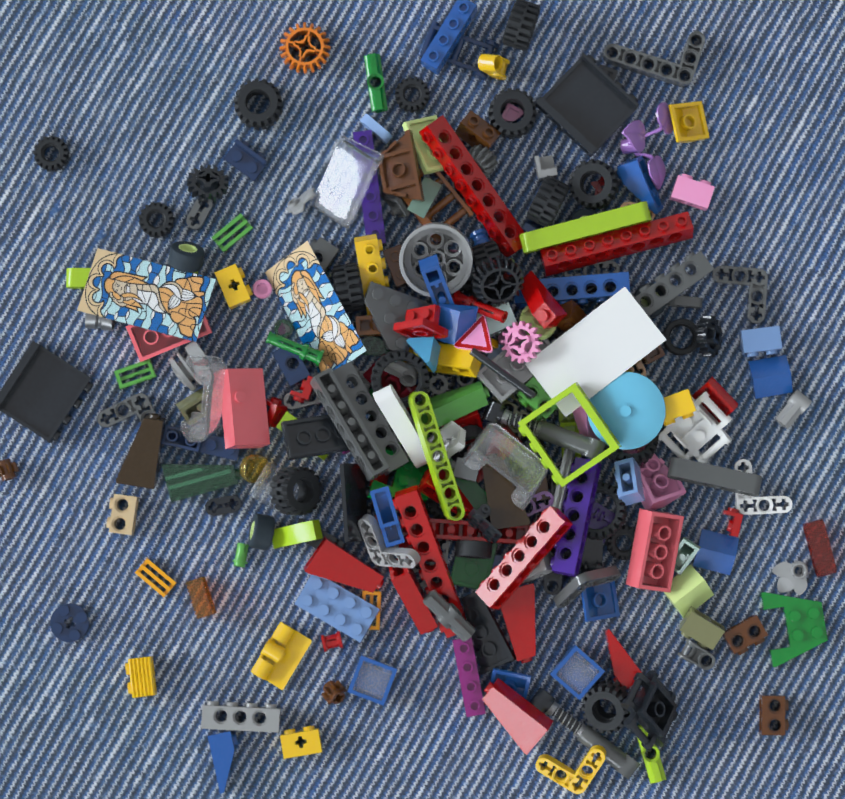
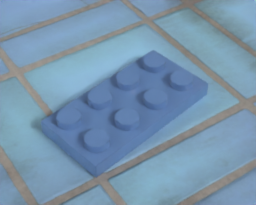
(337, 607)

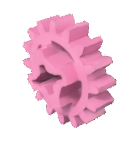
(525, 348)

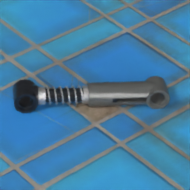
(546, 431)
(585, 734)

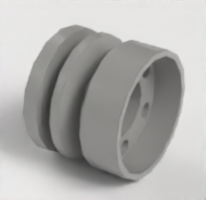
(181, 370)

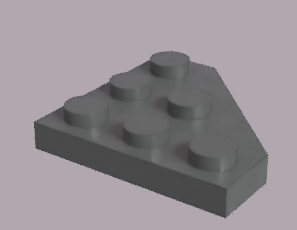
(387, 308)

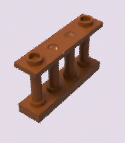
(465, 209)

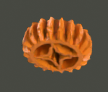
(287, 43)

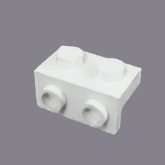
(453, 439)

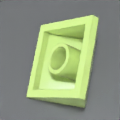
(688, 590)

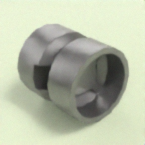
(94, 322)

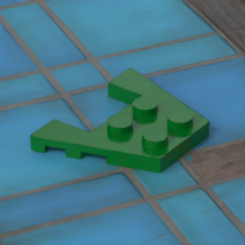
(404, 477)
(803, 623)

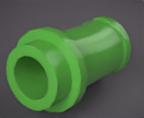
(241, 555)

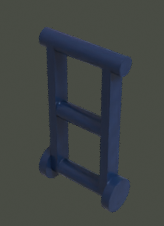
(489, 45)

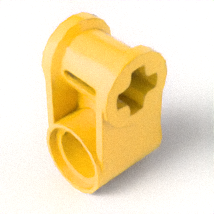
(493, 65)

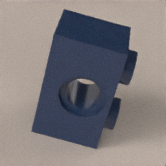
(296, 375)

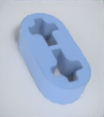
(381, 133)

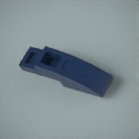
(211, 446)

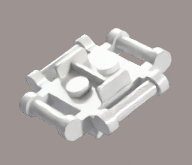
(698, 430)

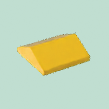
(689, 122)

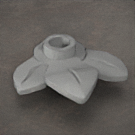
(297, 205)
(789, 579)

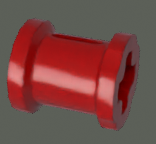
(332, 641)

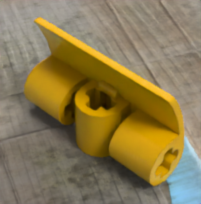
(281, 655)

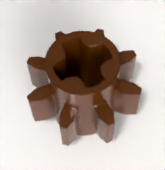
(8, 470)
(333, 692)

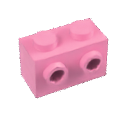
(692, 192)

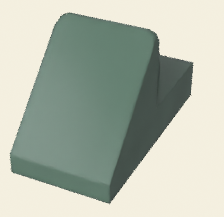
(685, 554)

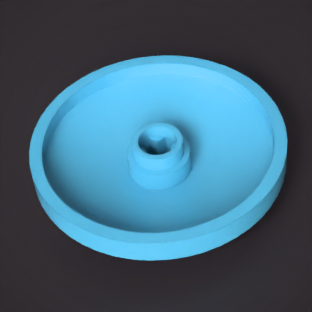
(631, 410)

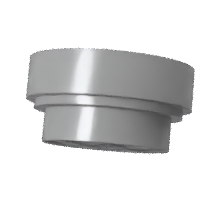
(422, 235)

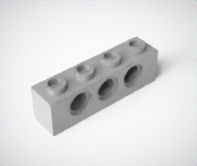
(210, 720)

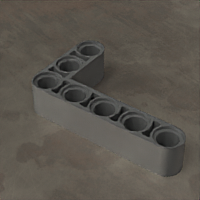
(658, 63)

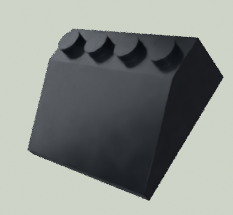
(353, 500)

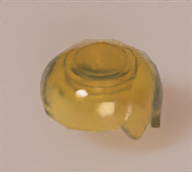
(252, 467)

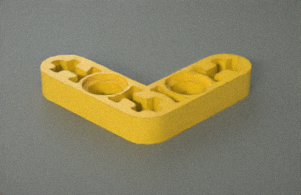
(572, 775)

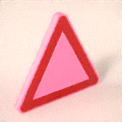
(476, 337)

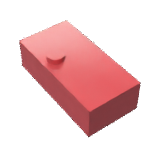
(152, 343)
(245, 409)
(654, 550)

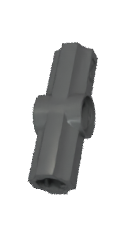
(449, 615)

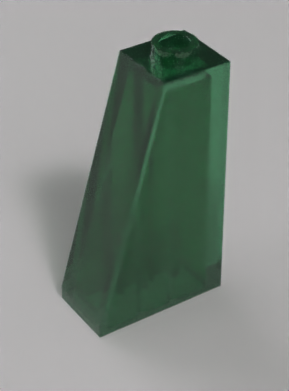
(195, 479)

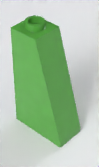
(457, 403)

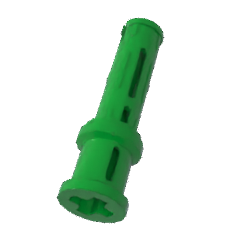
(304, 354)

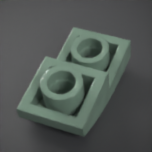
(430, 191)

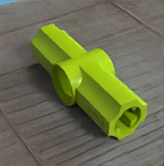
(653, 765)

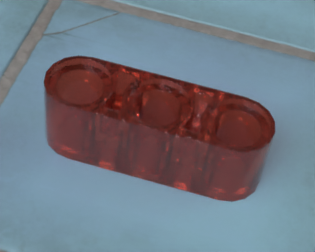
(819, 548)

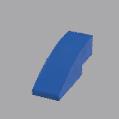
(387, 516)

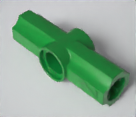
(376, 94)

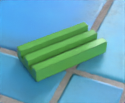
(244, 222)
(137, 381)

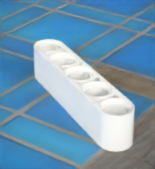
(401, 423)

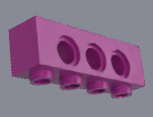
(468, 677)

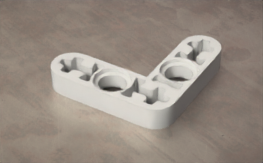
(739, 498)

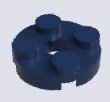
(64, 613)

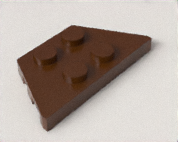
(400, 169)

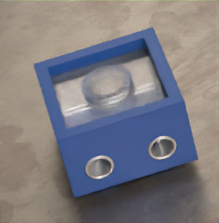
(577, 672)
(372, 680)

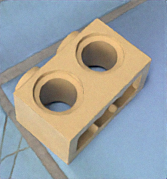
(128, 515)

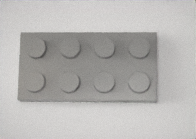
(497, 385)

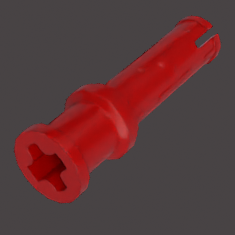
(497, 314)

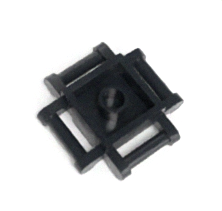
(651, 707)

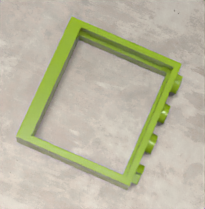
(594, 416)

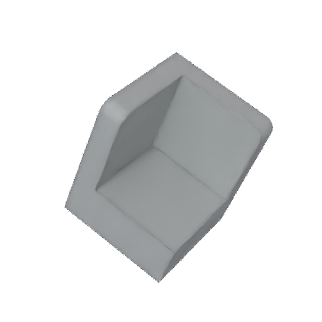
(545, 167)

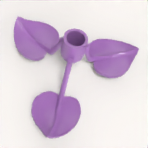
(636, 138)

